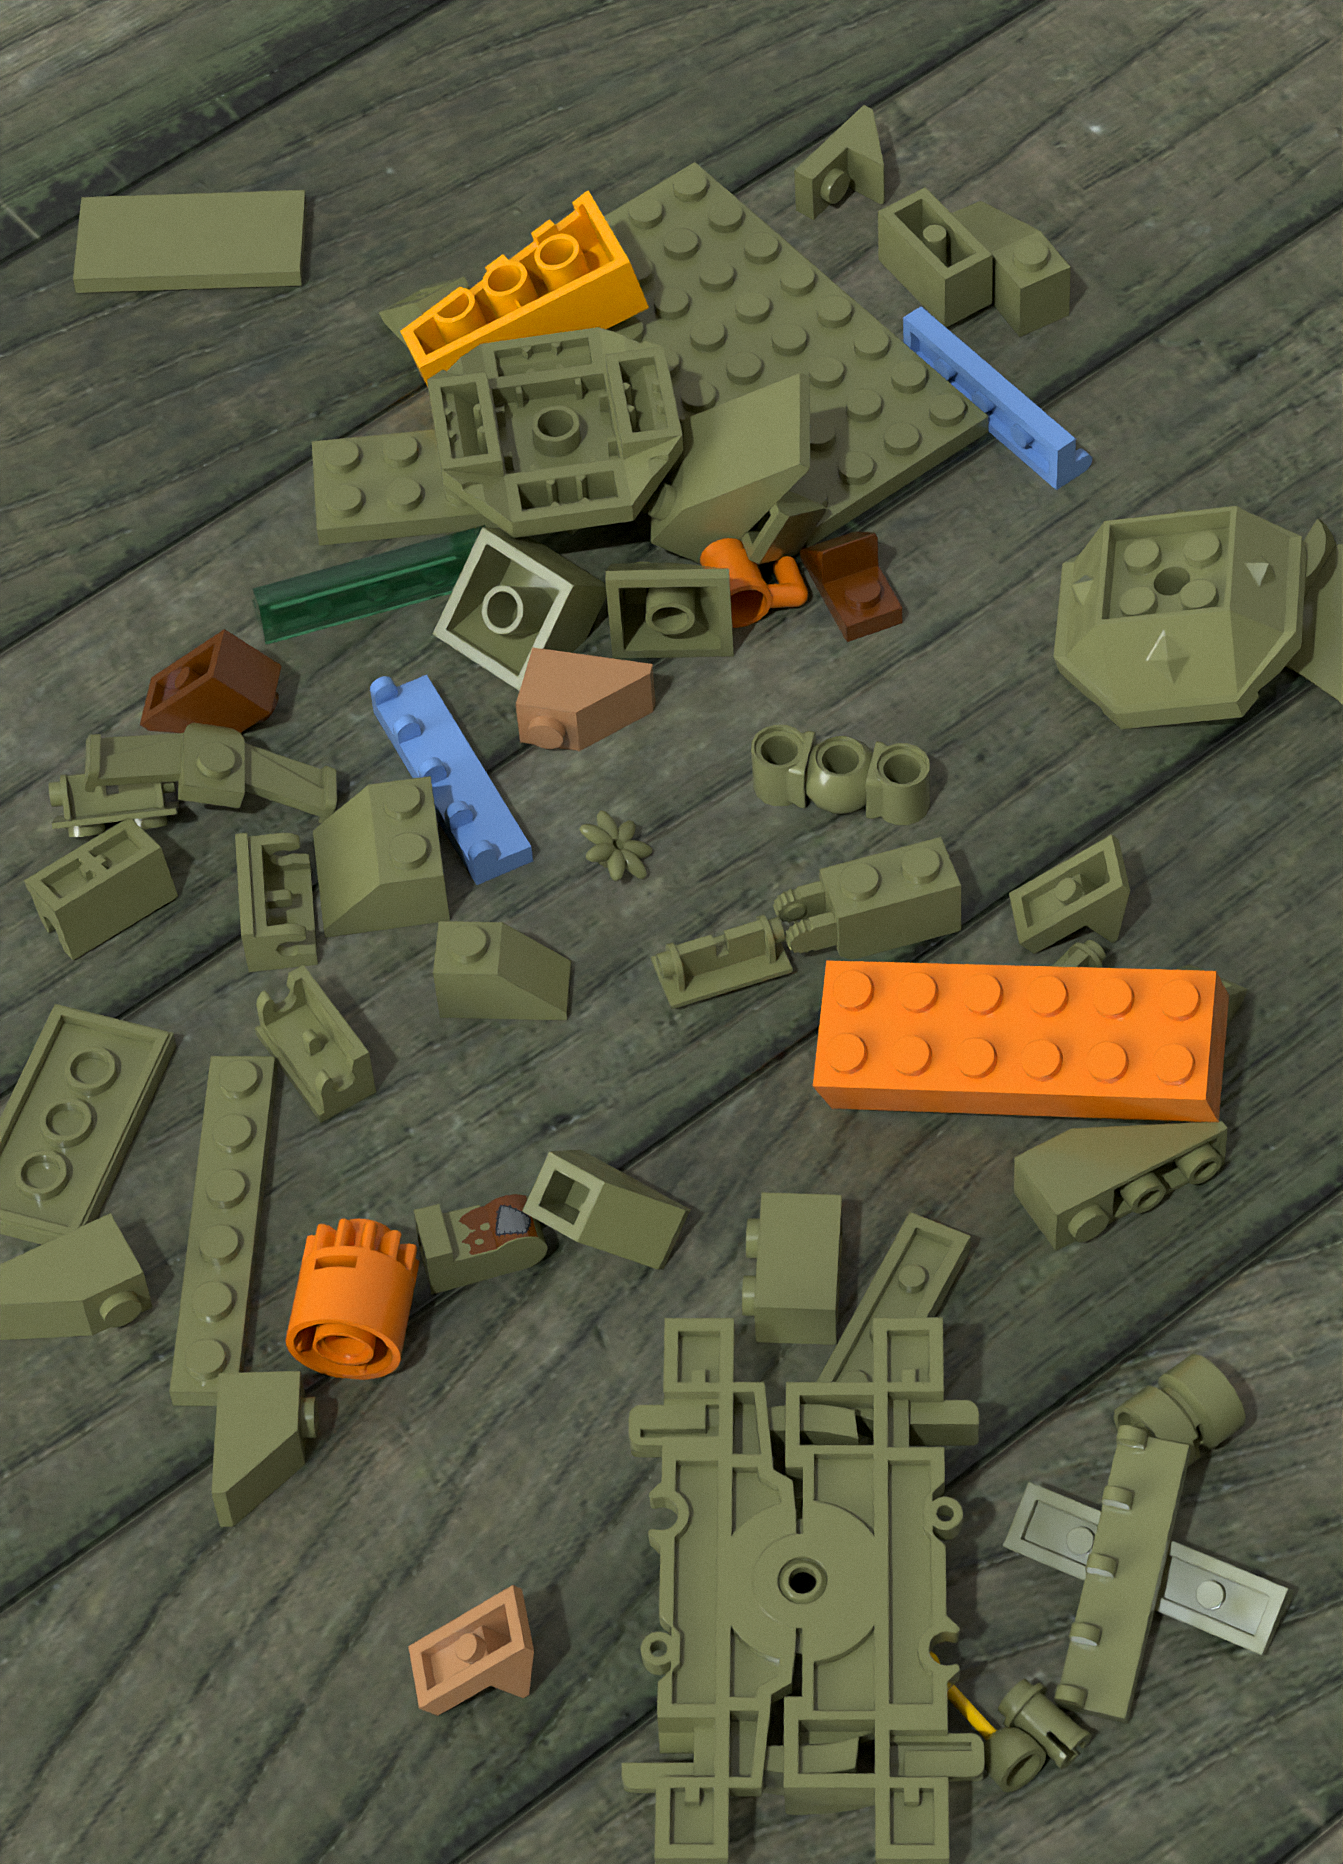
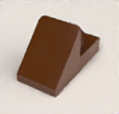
(853, 584)

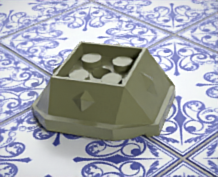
(556, 429)
(1180, 615)

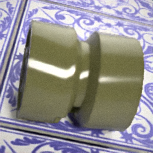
(1189, 1407)

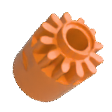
(353, 1300)

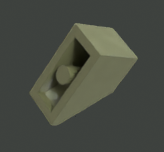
(498, 974)
(258, 1438)

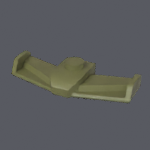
(210, 768)

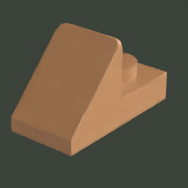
(474, 1652)

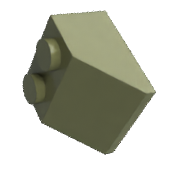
(517, 599)
(381, 860)

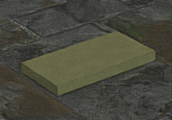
(190, 241)
(74, 1119)

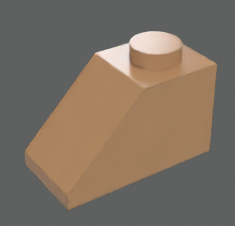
(580, 698)

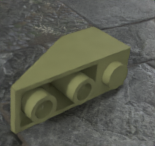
(1104, 1173)

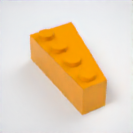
(558, 283)

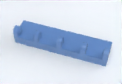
(1011, 414)
(462, 791)

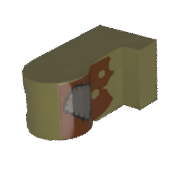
(477, 1242)

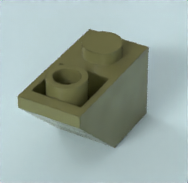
(605, 1208)

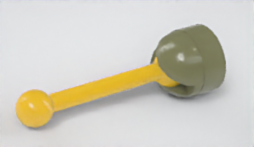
(1009, 1753)

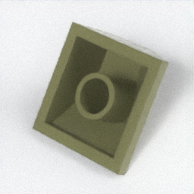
(669, 610)

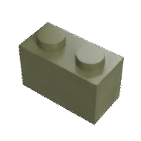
(935, 257)
(796, 1268)

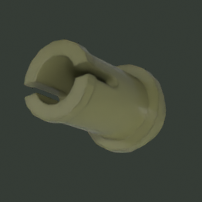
(1049, 1726)

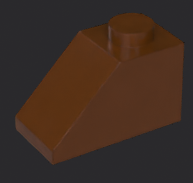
(213, 685)

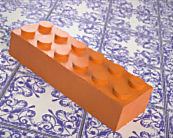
(1022, 1040)

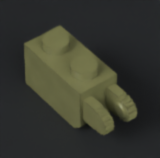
(875, 902)

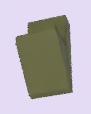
(844, 160)
(783, 528)
(1076, 893)

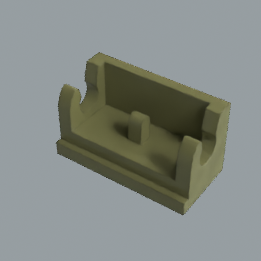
(102, 887)
(275, 902)
(315, 1047)

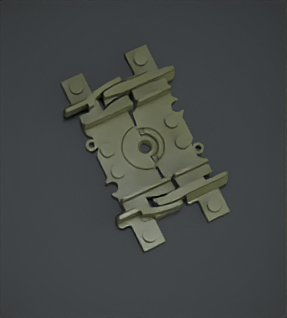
(860, 1632)

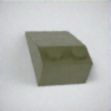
(733, 467)

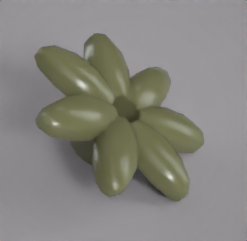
(615, 846)

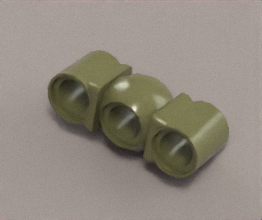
(841, 774)

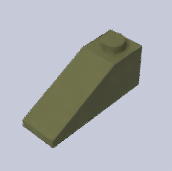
(1027, 270)
(72, 1285)

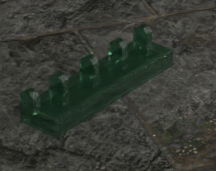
(362, 587)

